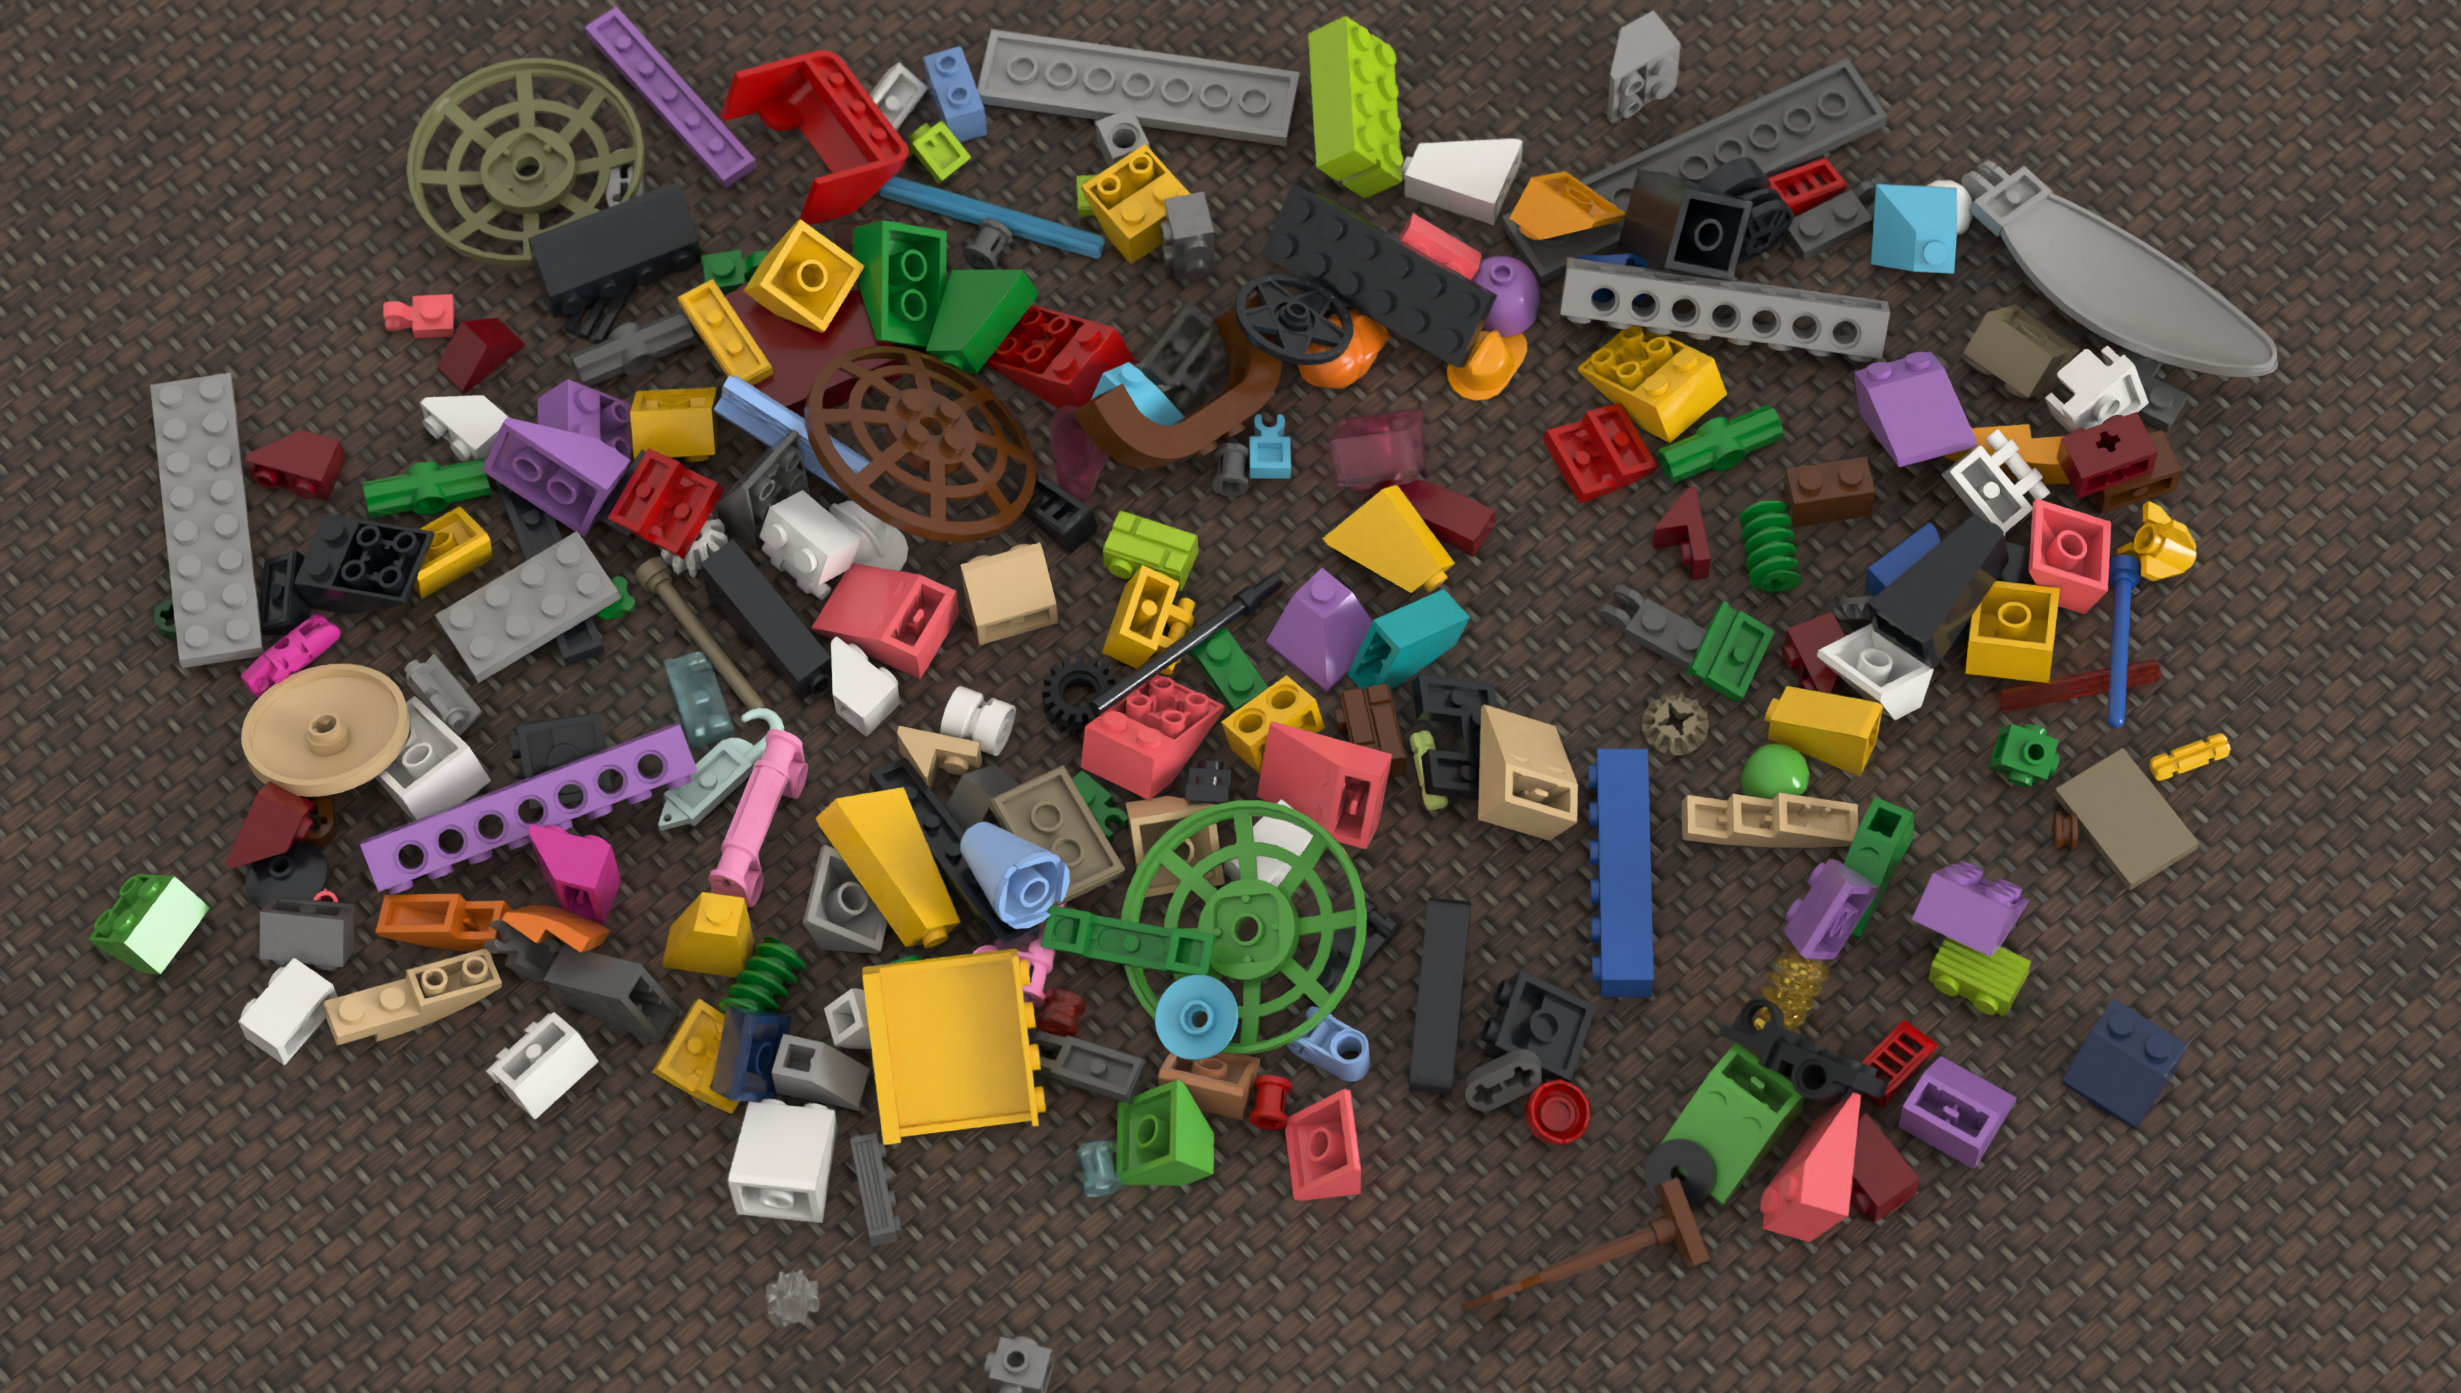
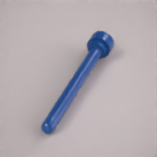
(2123, 577)

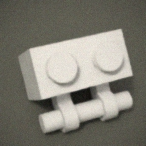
(1987, 488)
(808, 543)
(542, 1064)

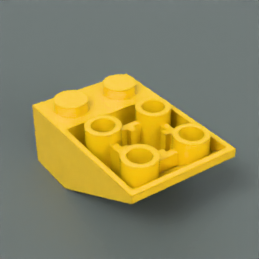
(1655, 380)

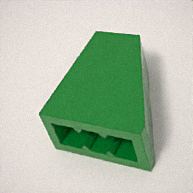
(978, 315)

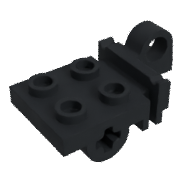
(1813, 1069)

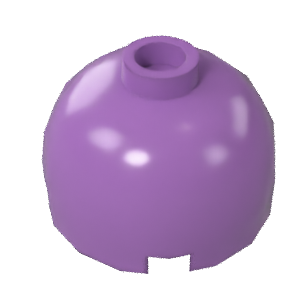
(1516, 291)

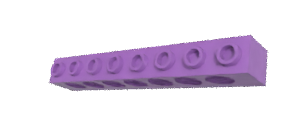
(383, 849)

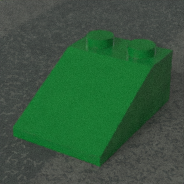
(901, 279)

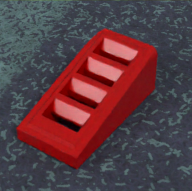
(1804, 199)
(1909, 1069)

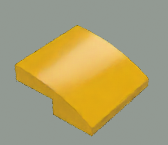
(693, 1055)

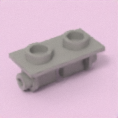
(442, 693)

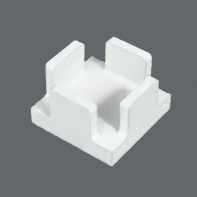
(2098, 390)

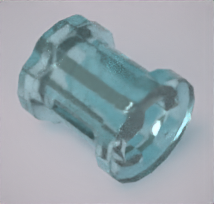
(1098, 1168)

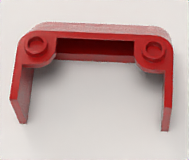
(836, 118)

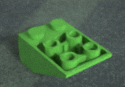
(1737, 1117)

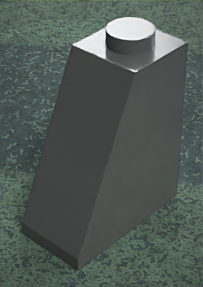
(612, 992)

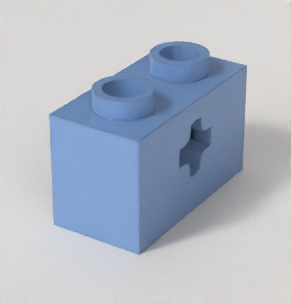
(955, 93)

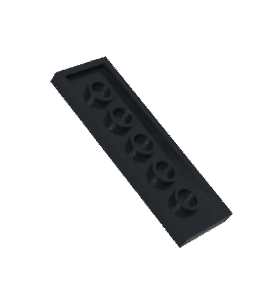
(1379, 275)

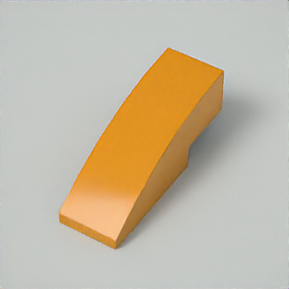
(2036, 452)

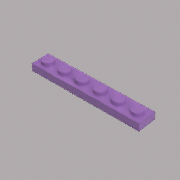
(671, 97)

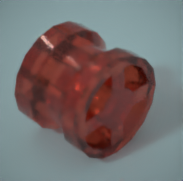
(1061, 1013)

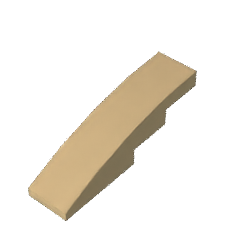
(1774, 823)

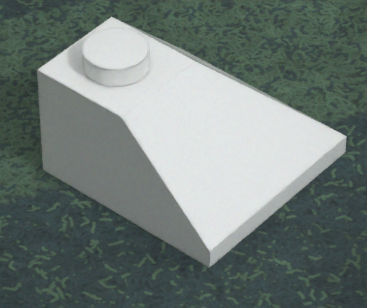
(1879, 671)

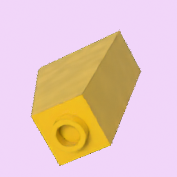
(893, 863)

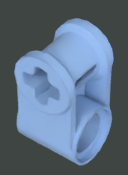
(1326, 1045)

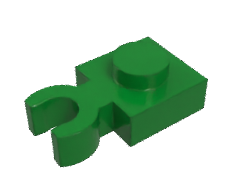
(1098, 802)

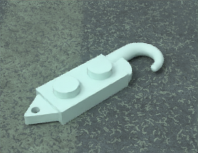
(717, 776)

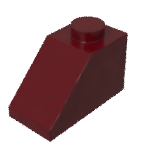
(271, 826)
(1880, 1173)

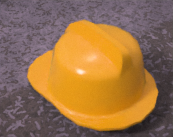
(1488, 366)

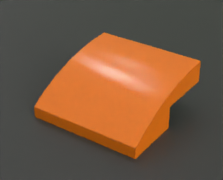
(546, 922)

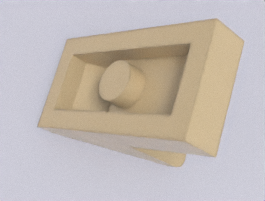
(931, 750)

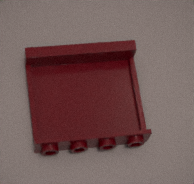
(801, 352)

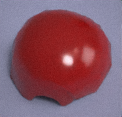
(1557, 1112)

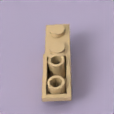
(413, 1002)

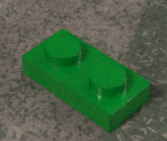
(1229, 670)

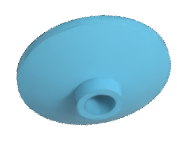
(1179, 1011)

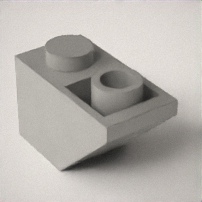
(818, 1073)

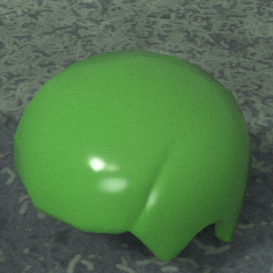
(1775, 771)

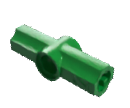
(1720, 444)
(426, 488)

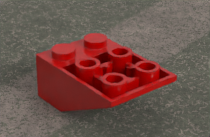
(1059, 355)

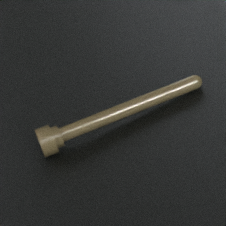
(655, 577)

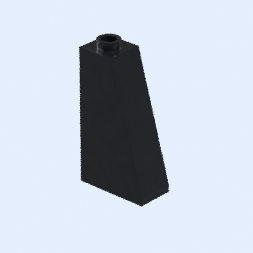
(1941, 591)
(765, 620)

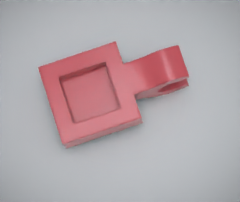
(429, 316)

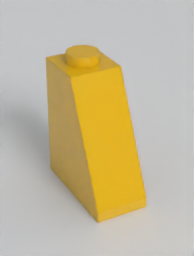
(1393, 542)
(1826, 726)
(711, 936)

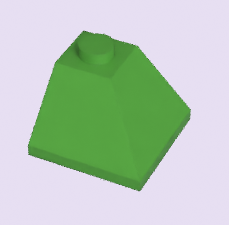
(1163, 1138)

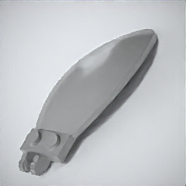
(2116, 280)

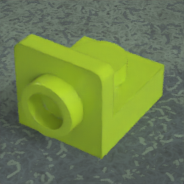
(937, 150)

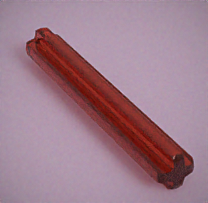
(2075, 686)

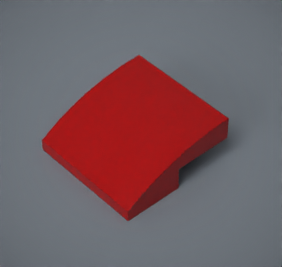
(1599, 452)
(666, 503)

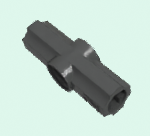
(632, 349)

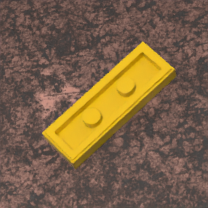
(724, 333)

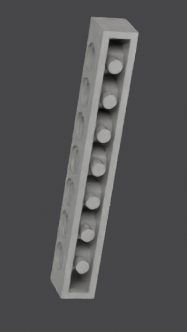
(1707, 293)

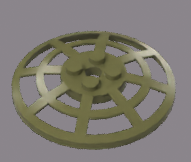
(520, 148)

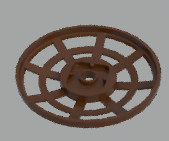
(905, 433)

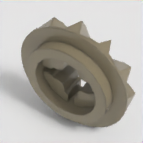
(1667, 738)

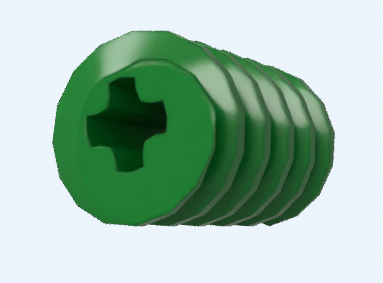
(1770, 547)
(764, 977)

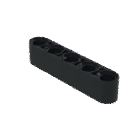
(1440, 996)

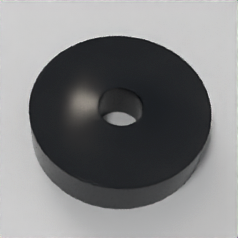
(1689, 1154)

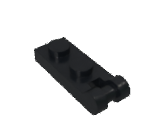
(1343, 944)

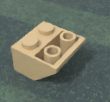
(1009, 593)

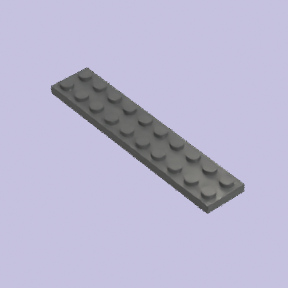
(1772, 130)

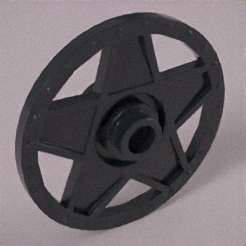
(1293, 319)

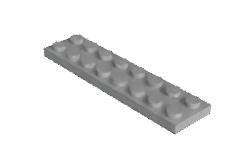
(1159, 87)
(206, 521)

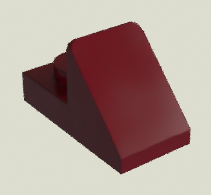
(1685, 528)

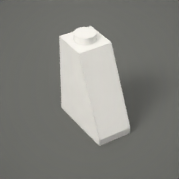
(1463, 175)

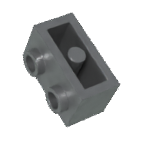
(1188, 237)
(307, 931)

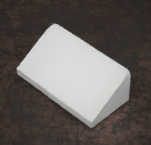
(898, 94)

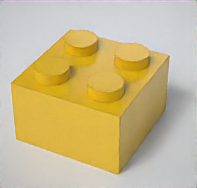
(2014, 632)

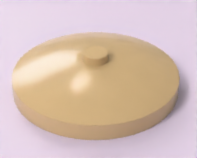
(326, 729)

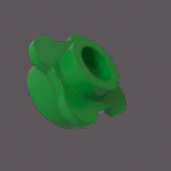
(621, 606)

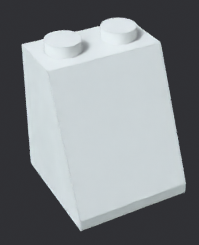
(783, 1161)

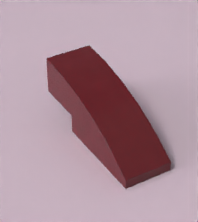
(1449, 514)

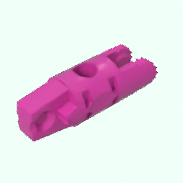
(291, 654)

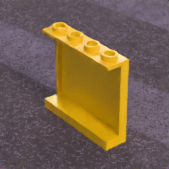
(952, 1043)

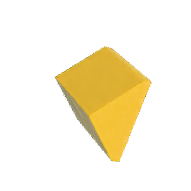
(454, 552)

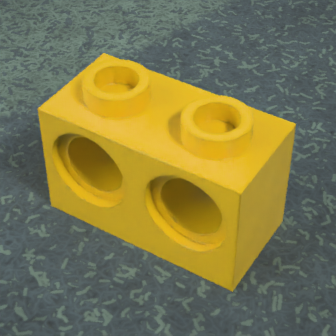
(1281, 703)

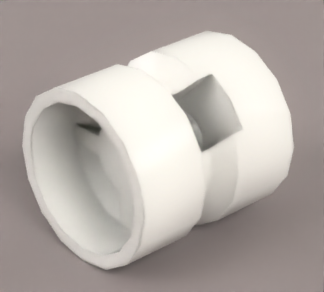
(974, 719)

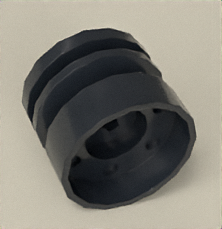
(1769, 214)

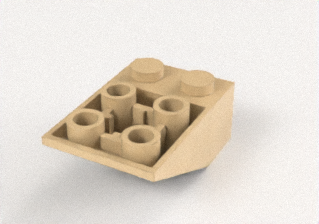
(1524, 775)

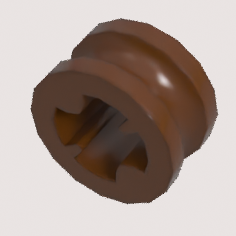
(2064, 831)

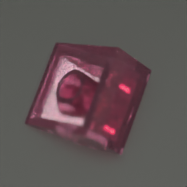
(1379, 448)

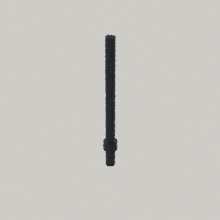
(1243, 603)

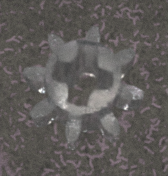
(789, 1287)

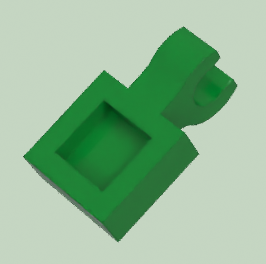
(731, 269)

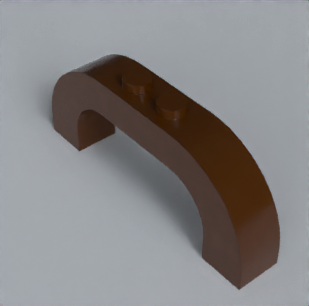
(1134, 440)

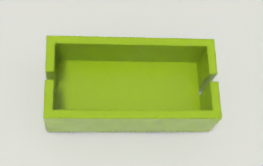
(1355, 107)

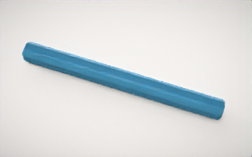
(976, 211)

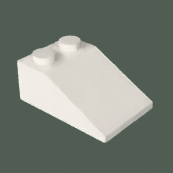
(432, 768)

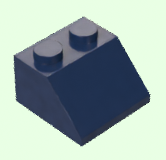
(2124, 1064)

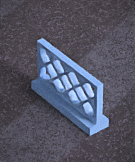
(771, 421)

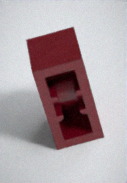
(2106, 454)

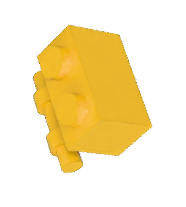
(1142, 618)

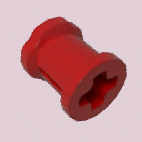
(1270, 1102)

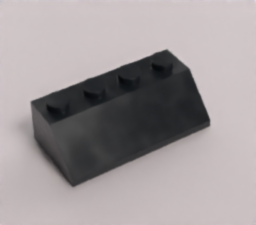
(614, 249)

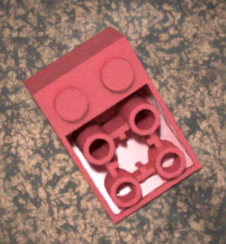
(890, 616)
(1148, 736)
(1326, 780)

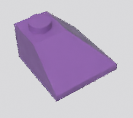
(1321, 630)

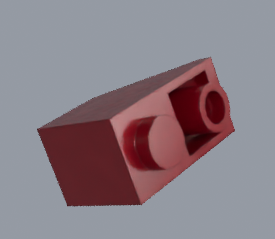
(299, 463)
(1801, 652)

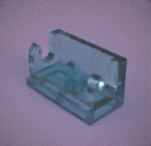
(698, 699)

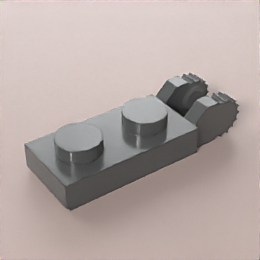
(1833, 221)
(1654, 626)
(1091, 1066)

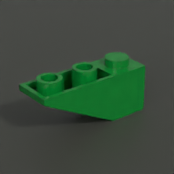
(1879, 849)

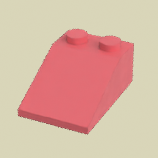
(1816, 1179)

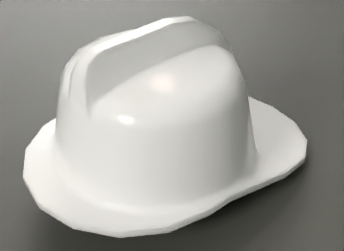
(879, 543)

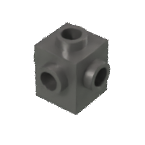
(1019, 1366)

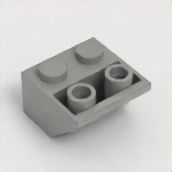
(1642, 66)

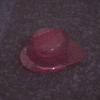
(1075, 454)

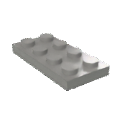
(527, 606)

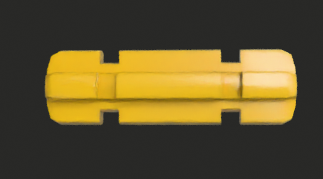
(2189, 756)

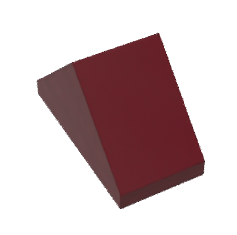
(477, 352)

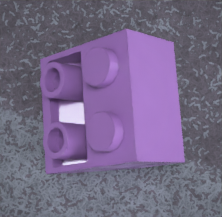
(588, 413)
(1955, 1111)

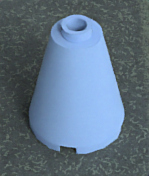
(1014, 874)

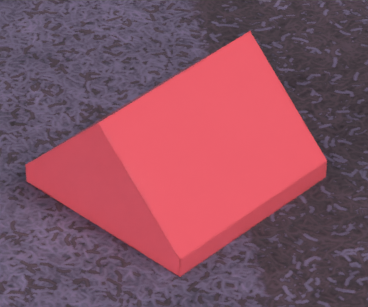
(1324, 1149)

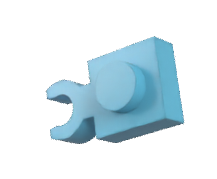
(1269, 450)

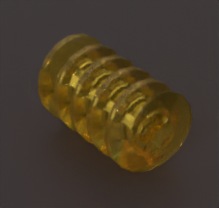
(1793, 988)

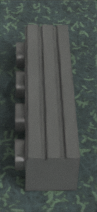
(874, 1191)

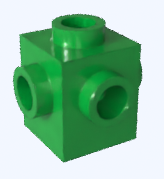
(2024, 754)

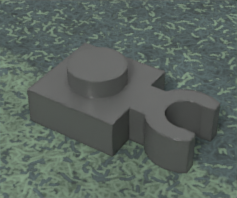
(524, 955)

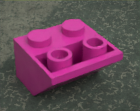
(577, 870)

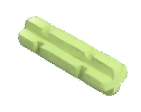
(1420, 743)

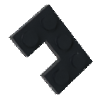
(1456, 703)

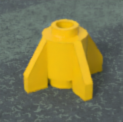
(2161, 545)

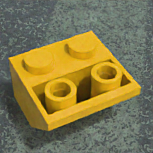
(1132, 201)

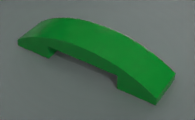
(1128, 942)

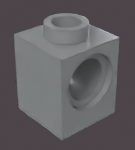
(1119, 131)

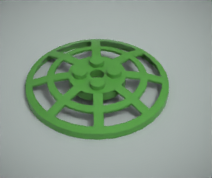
(1257, 900)

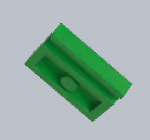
(1730, 652)

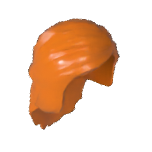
(1364, 347)

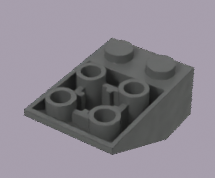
(769, 480)

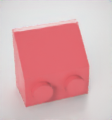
(2070, 554)

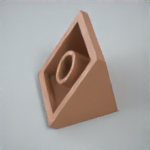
(1217, 1083)

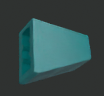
(1408, 641)

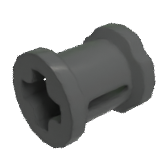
(987, 245)
(1230, 471)

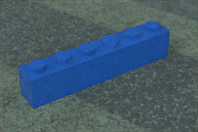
(1623, 873)

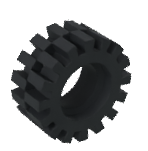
(1065, 678)

